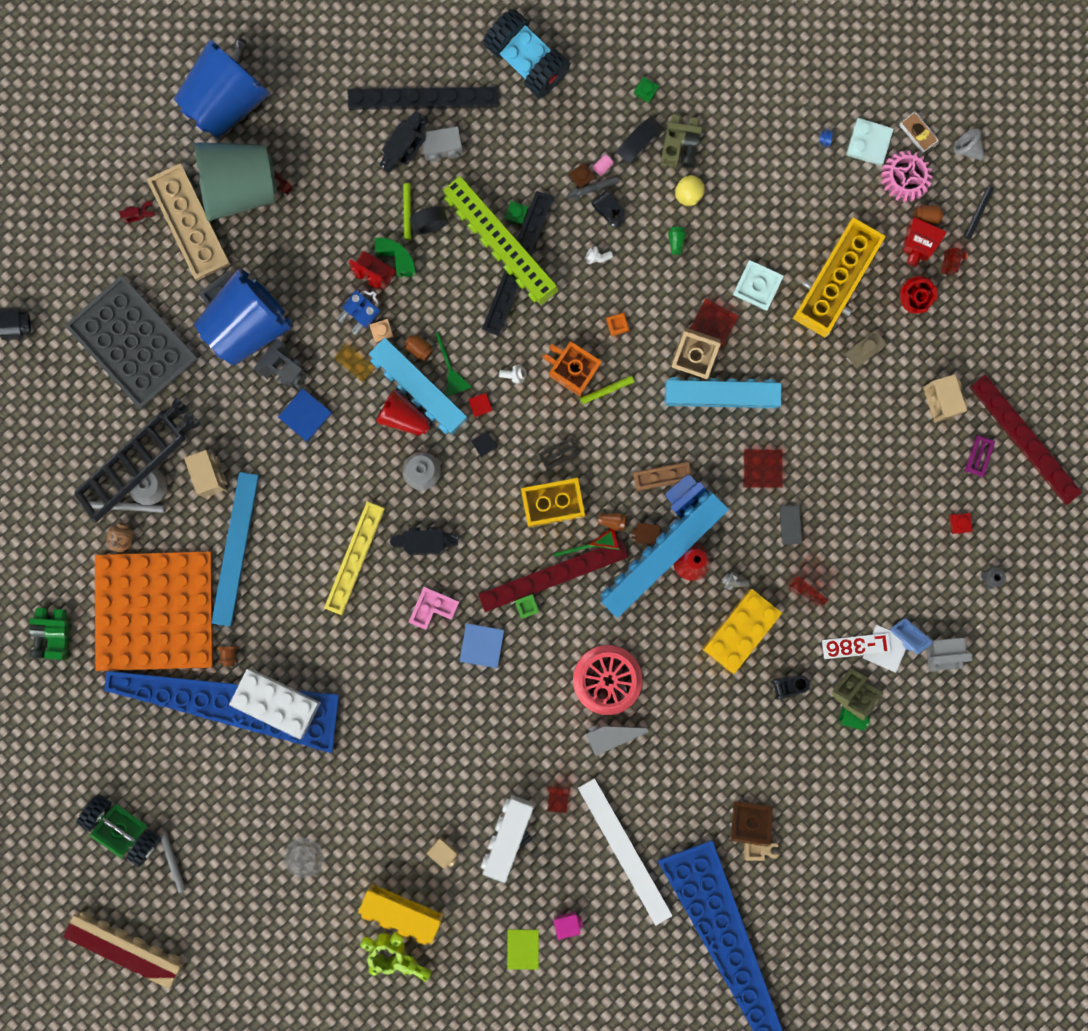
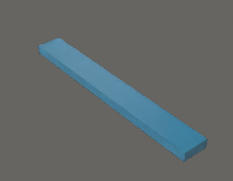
(235, 549)

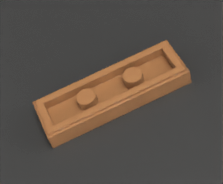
(661, 476)

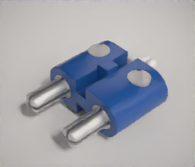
(361, 309)

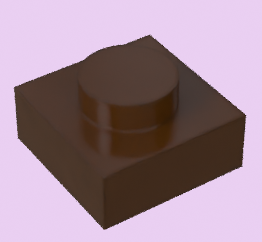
(581, 176)

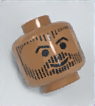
(119, 537)

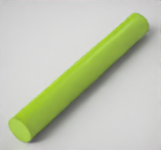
(407, 210)
(606, 390)

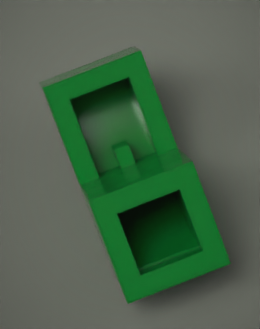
(404, 262)

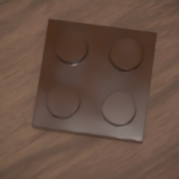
(751, 824)

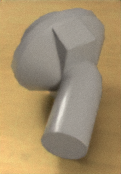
(731, 580)

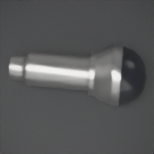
(240, 46)

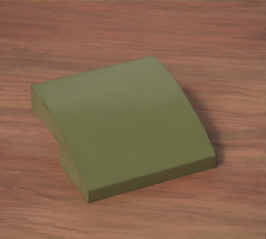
(857, 694)

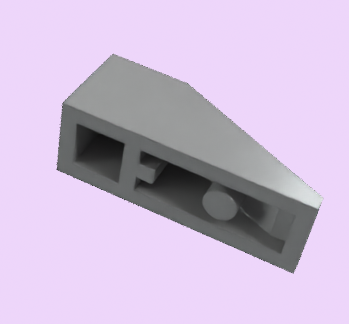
(609, 737)

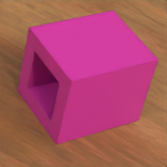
(567, 925)

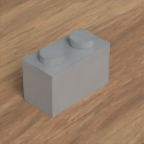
(442, 144)

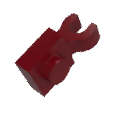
(133, 214)

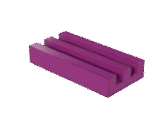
(974, 471)

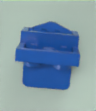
(685, 494)

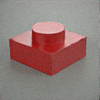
(960, 523)

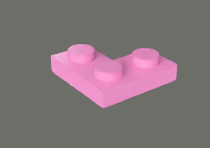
(428, 604)

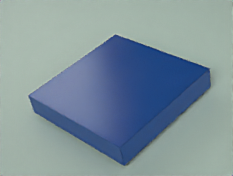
(305, 415)

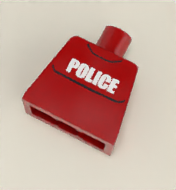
(921, 241)

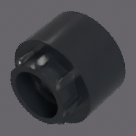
(14, 323)

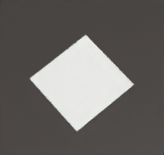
(891, 659)

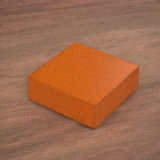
(617, 324)

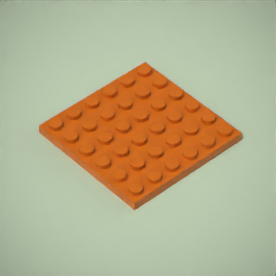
(153, 611)

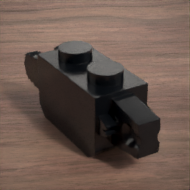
(404, 142)
(424, 542)

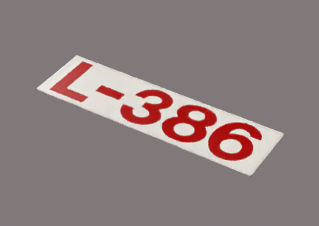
(856, 646)

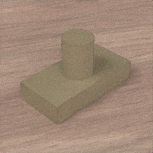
(865, 349)

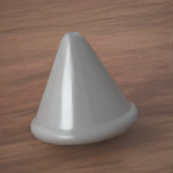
(970, 145)

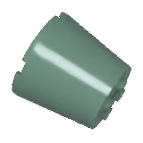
(234, 178)

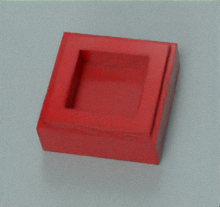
(480, 405)

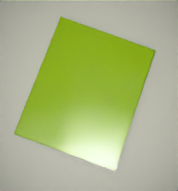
(523, 950)

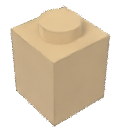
(443, 853)

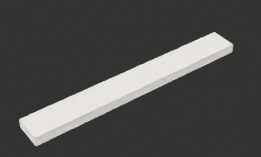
(625, 851)

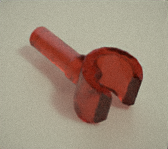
(285, 186)

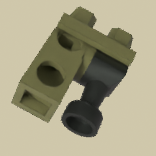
(679, 136)

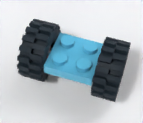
(526, 53)

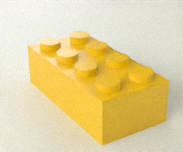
(741, 631)
(400, 914)

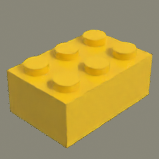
(552, 502)

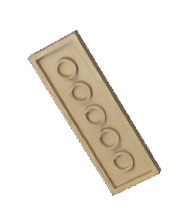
(188, 222)

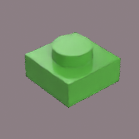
(526, 606)

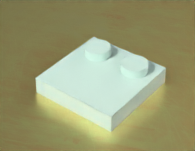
(869, 141)
(758, 285)

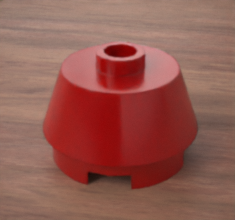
(917, 294)

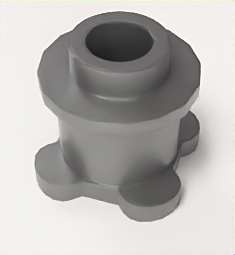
(989, 579)

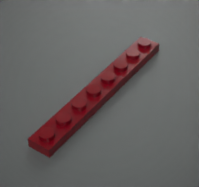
(1025, 440)
(551, 576)

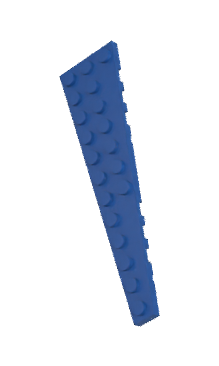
(710, 905)

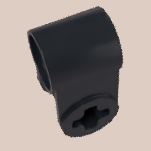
(607, 206)
(788, 686)

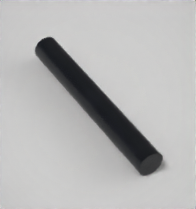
(979, 212)

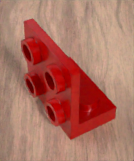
(373, 270)

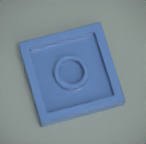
(481, 645)

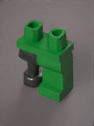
(55, 630)

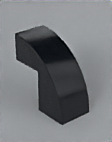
(639, 140)

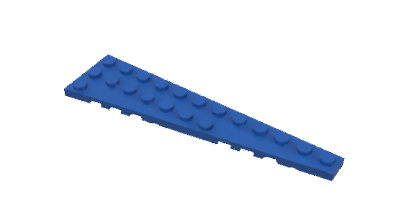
(212, 702)

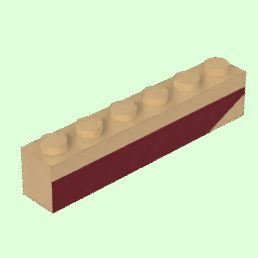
(123, 949)

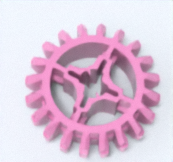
(921, 179)

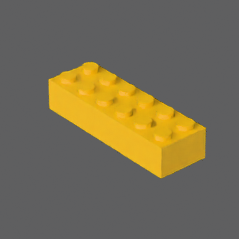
(838, 277)

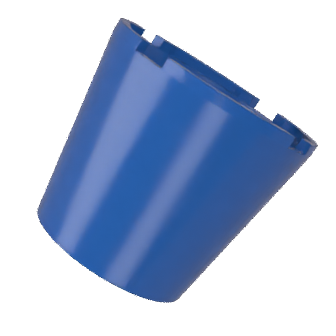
(218, 91)
(241, 319)

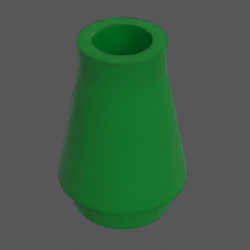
(676, 239)

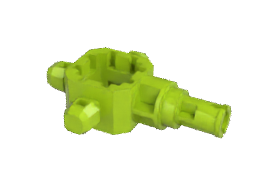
(400, 962)

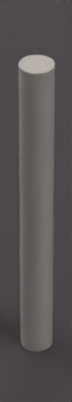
(130, 506)

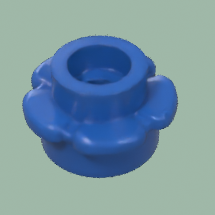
(826, 137)

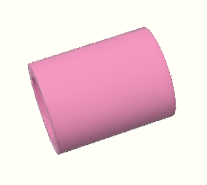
(603, 165)

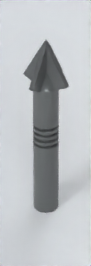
(576, 193)

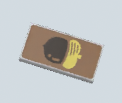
(918, 132)

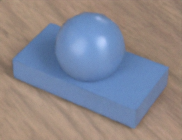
(911, 636)

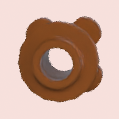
(228, 655)

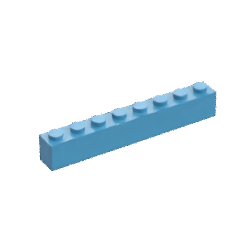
(663, 553)

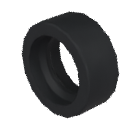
(428, 220)

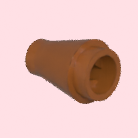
(613, 520)

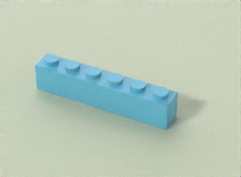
(418, 387)
(722, 394)

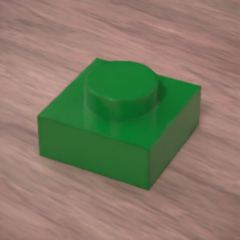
(646, 90)
(516, 213)

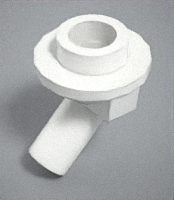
(594, 256)
(517, 375)

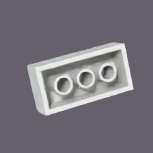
(275, 703)
(508, 838)

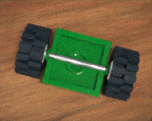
(118, 830)

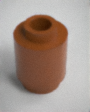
(929, 214)
(418, 347)

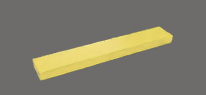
(354, 558)

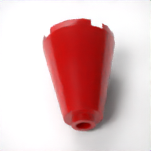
(402, 415)
(688, 569)

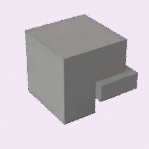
(947, 654)

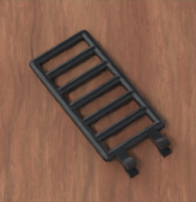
(179, 431)

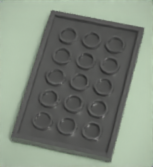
(131, 342)

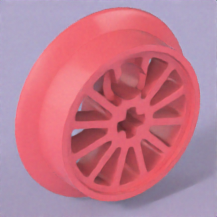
(599, 705)

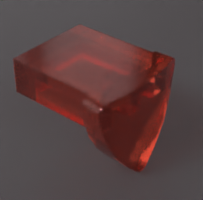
(952, 260)
(558, 798)

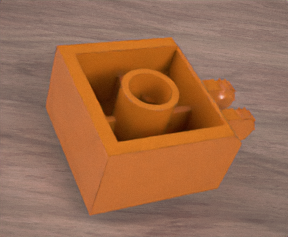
(572, 356)

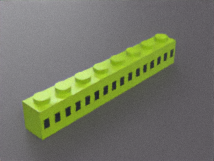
(500, 240)

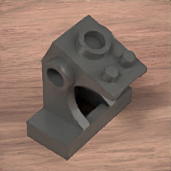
(289, 374)

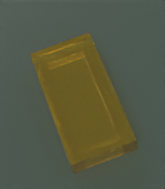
(354, 363)

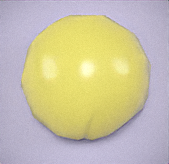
(689, 190)

